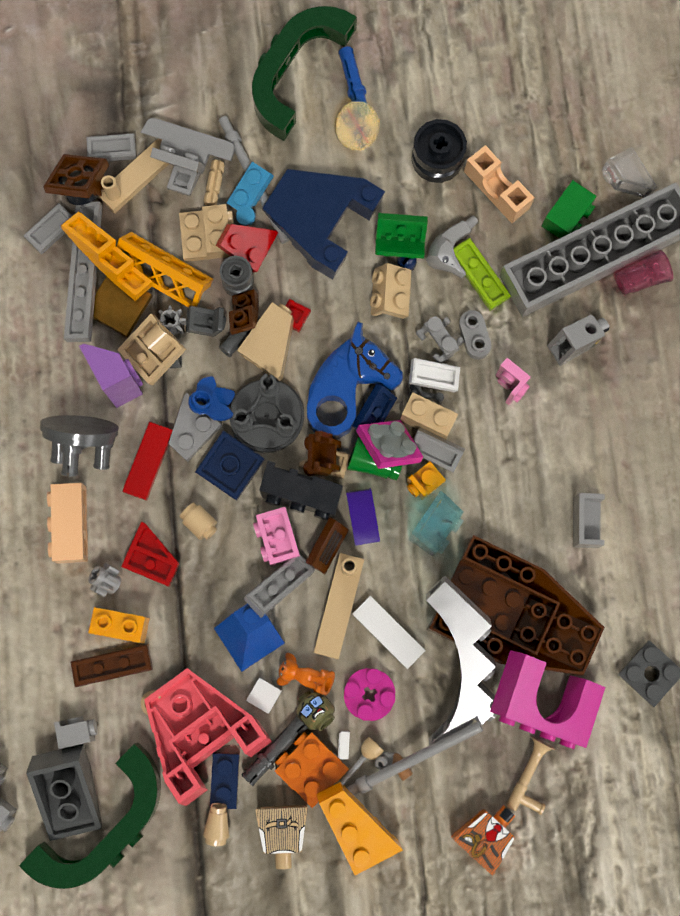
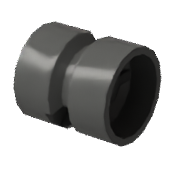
(236, 275)

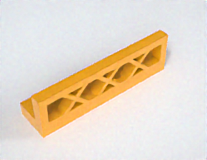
(168, 265)

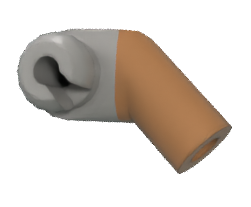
(389, 758)

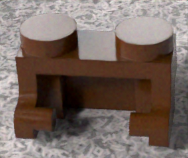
(321, 454)

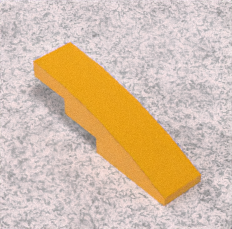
(106, 256)

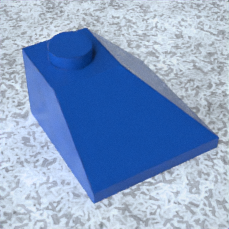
(248, 636)

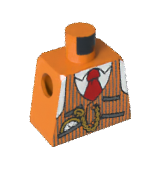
(486, 837)

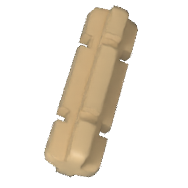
(214, 182)

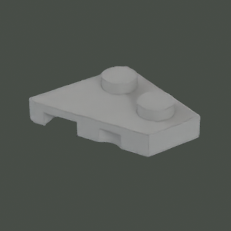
(191, 430)

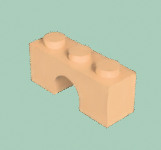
(486, 173)

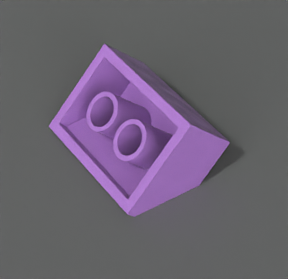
(114, 374)

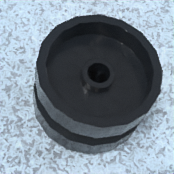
(438, 150)

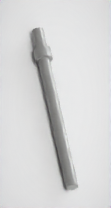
(233, 137)
(366, 782)

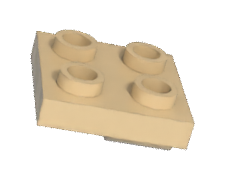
(151, 349)

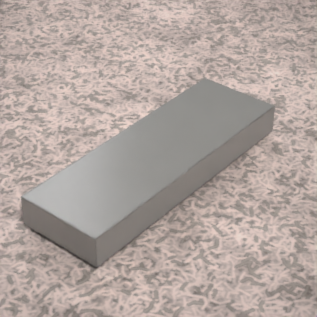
(278, 585)

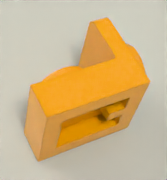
(425, 481)

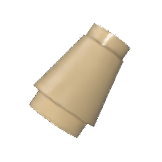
(216, 827)

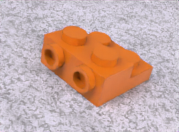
(310, 768)

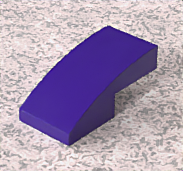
(363, 516)

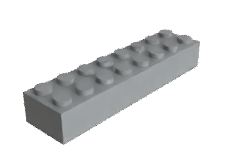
(594, 251)

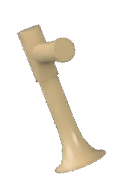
(518, 794)

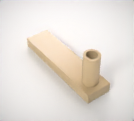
(132, 179)
(339, 606)

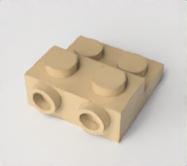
(202, 231)

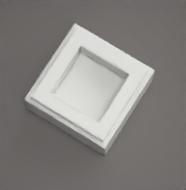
(264, 695)
(343, 745)

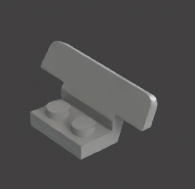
(185, 146)

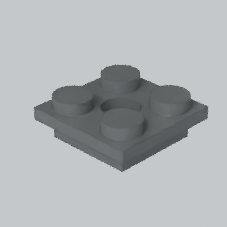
(666, 673)

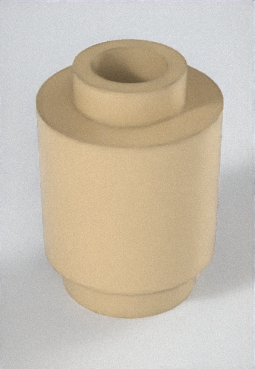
(199, 521)

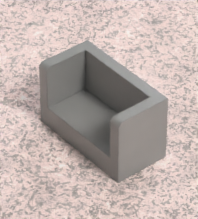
(587, 520)

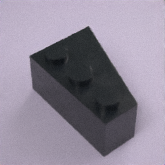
(300, 491)

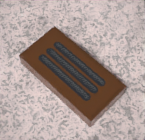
(327, 545)

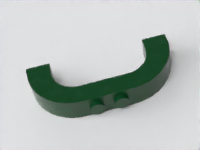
(309, 24)
(57, 872)

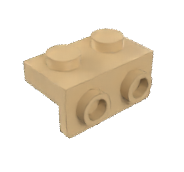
(391, 291)

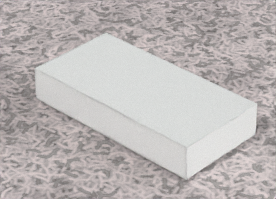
(434, 375)

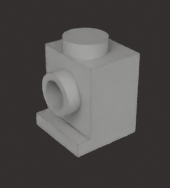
(75, 732)

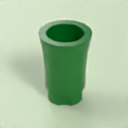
(362, 462)

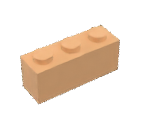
(68, 523)

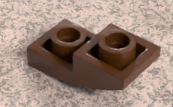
(244, 312)

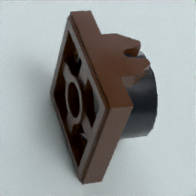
(77, 178)

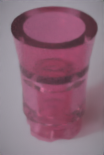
(645, 273)

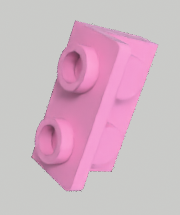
(513, 377)
(277, 536)

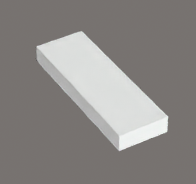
(388, 632)

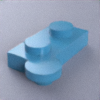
(249, 193)

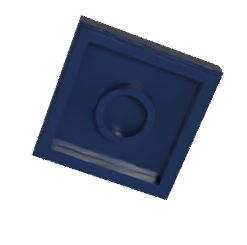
(230, 465)

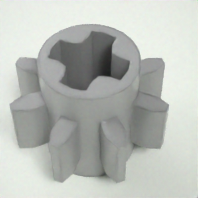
(172, 315)
(104, 579)

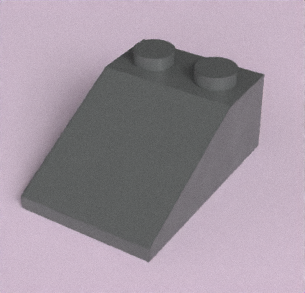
(65, 792)

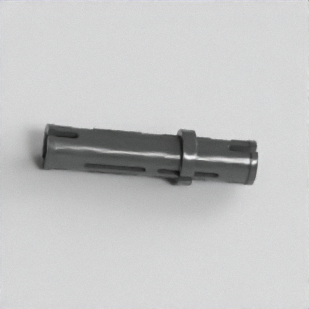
(274, 751)

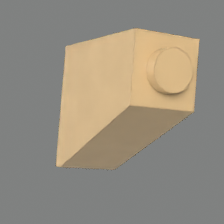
(270, 341)

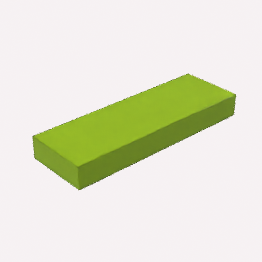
(481, 275)

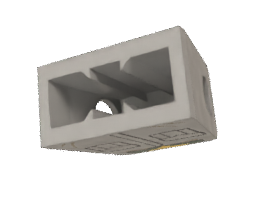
(577, 338)

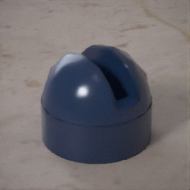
(410, 264)

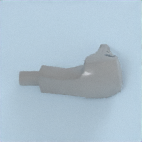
(441, 252)

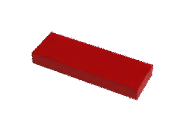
(147, 461)

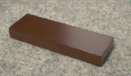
(111, 665)

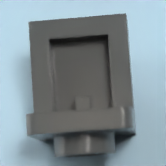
(205, 321)

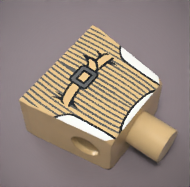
(282, 831)

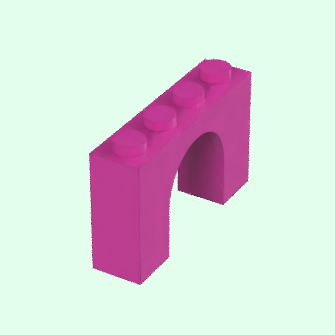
(517, 702)

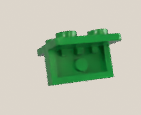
(401, 235)

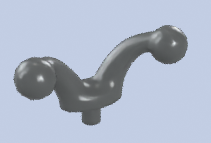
(439, 397)

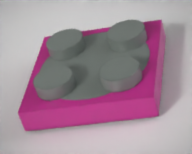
(389, 444)

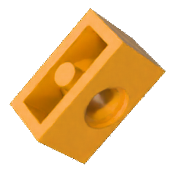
(119, 625)

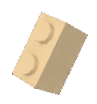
(428, 415)

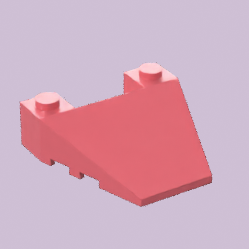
(193, 724)

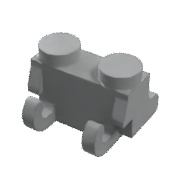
(441, 336)

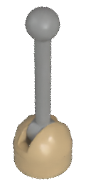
(369, 750)

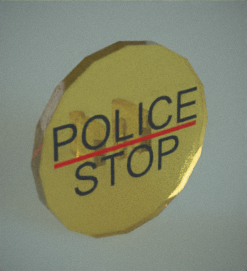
(357, 125)

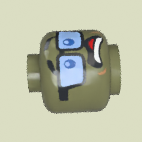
(315, 710)

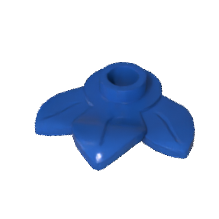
(215, 400)

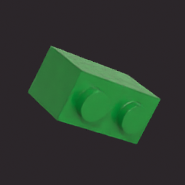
(569, 210)

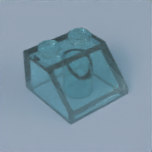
(437, 524)

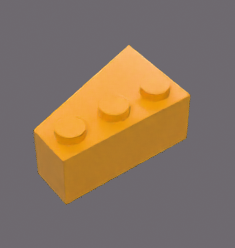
(356, 829)

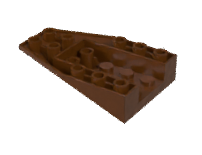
(525, 608)

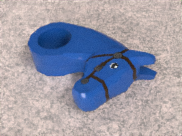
(350, 364)

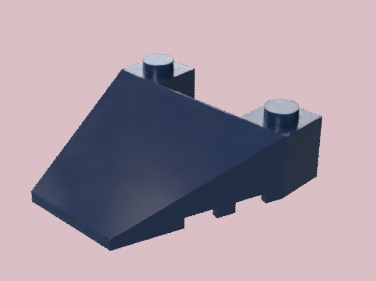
(311, 206)

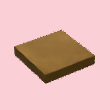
(118, 309)

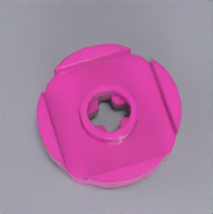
(383, 700)

